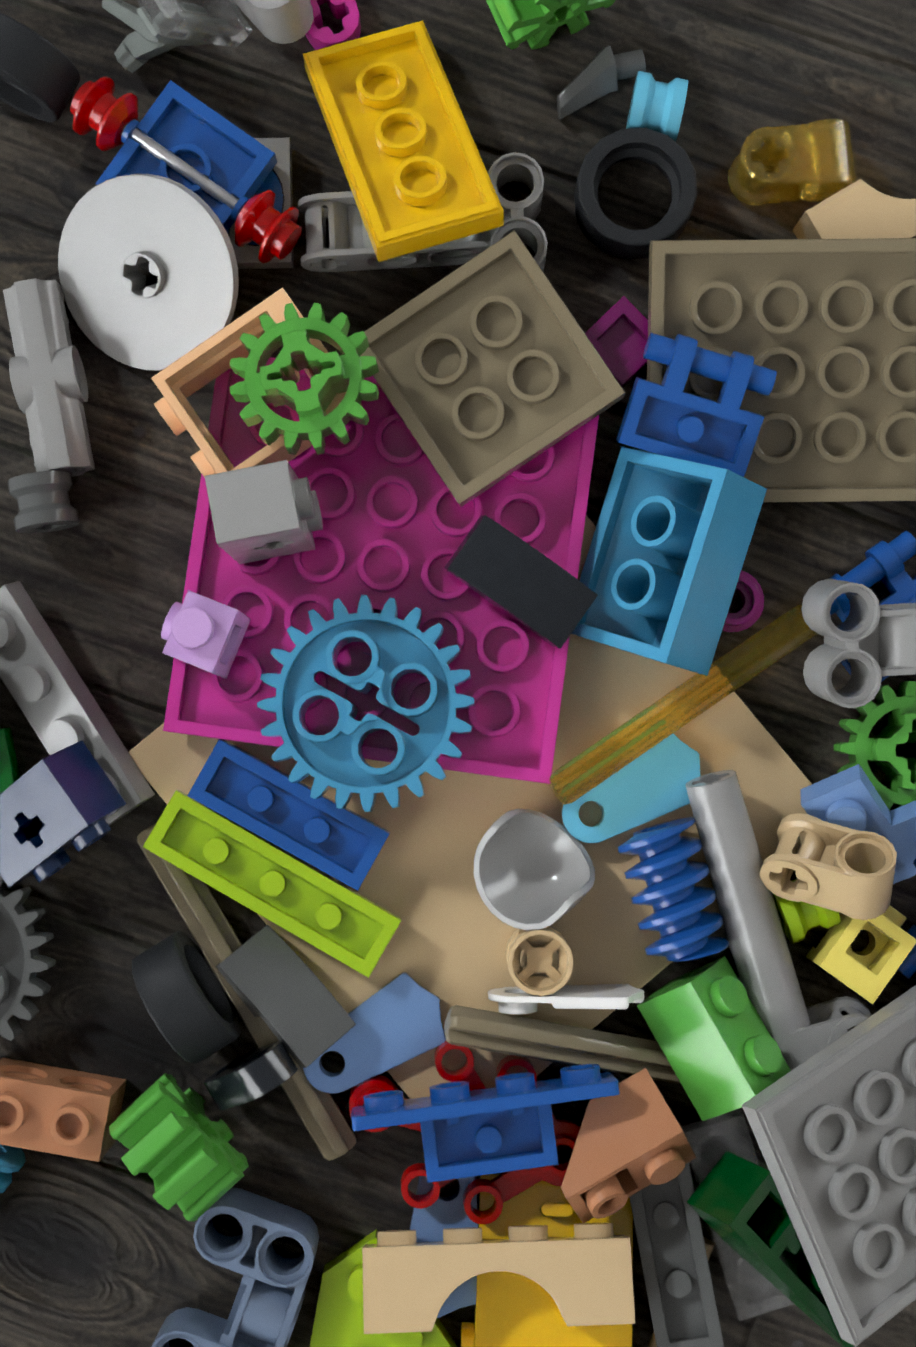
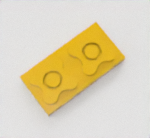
(402, 141)

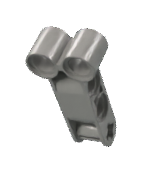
(352, 248)
(872, 638)

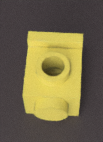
(869, 969)

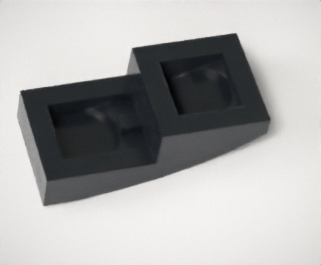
(521, 581)

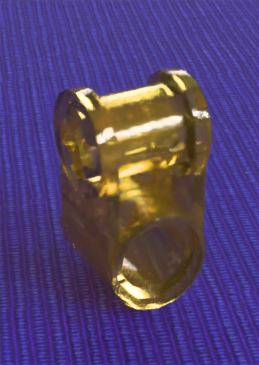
(805, 163)

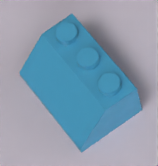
(668, 557)

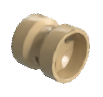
(545, 967)

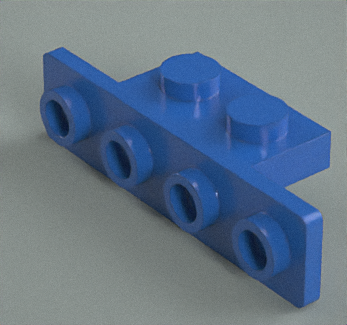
(489, 1127)

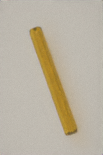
(679, 706)

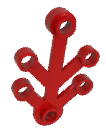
(504, 1185)

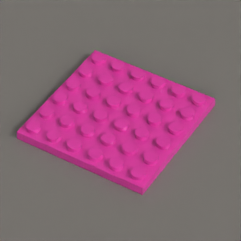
(383, 537)

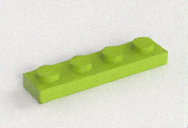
(272, 883)

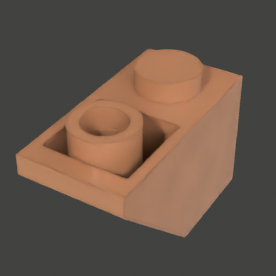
(624, 1148)

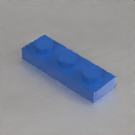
(286, 815)

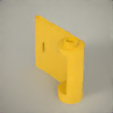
(517, 1309)

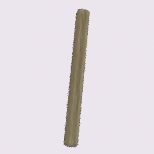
(217, 941)

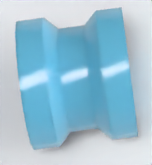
(657, 104)

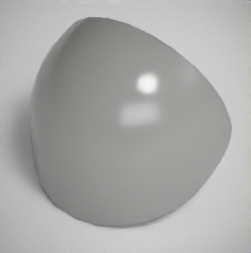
(531, 870)

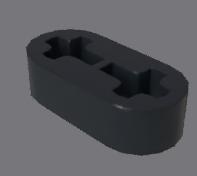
(251, 1076)

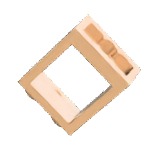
(207, 363)

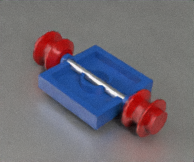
(195, 148)

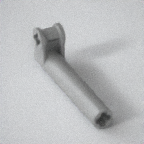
(755, 926)

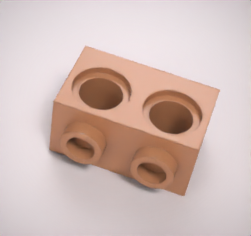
(58, 1109)

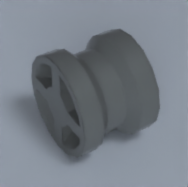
(43, 501)

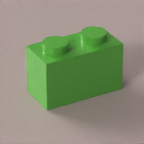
(713, 1038)

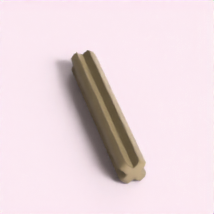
(556, 1042)

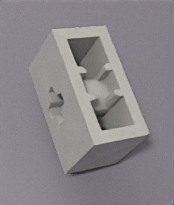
(263, 512)

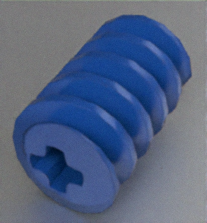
(672, 892)

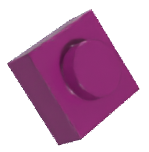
(621, 340)

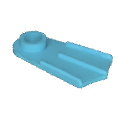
(637, 792)

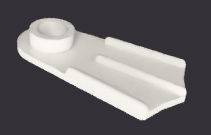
(605, 996)

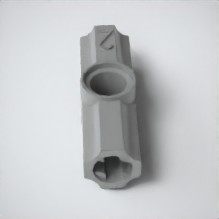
(48, 377)

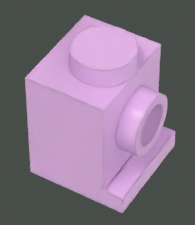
(204, 633)

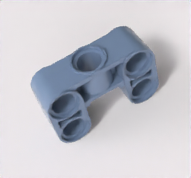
(270, 1284)

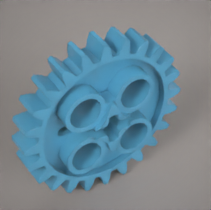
(337, 756)

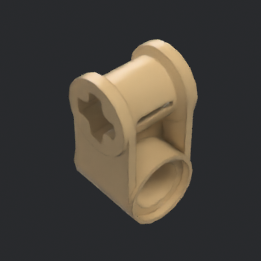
(833, 867)

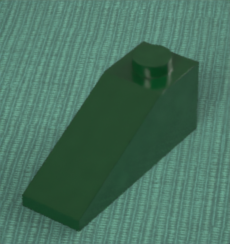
(751, 1218)

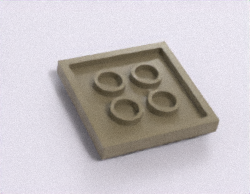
(489, 369)

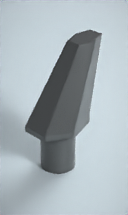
(599, 78)

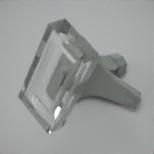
(175, 23)

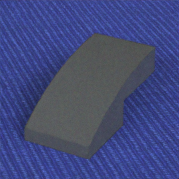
(286, 996)

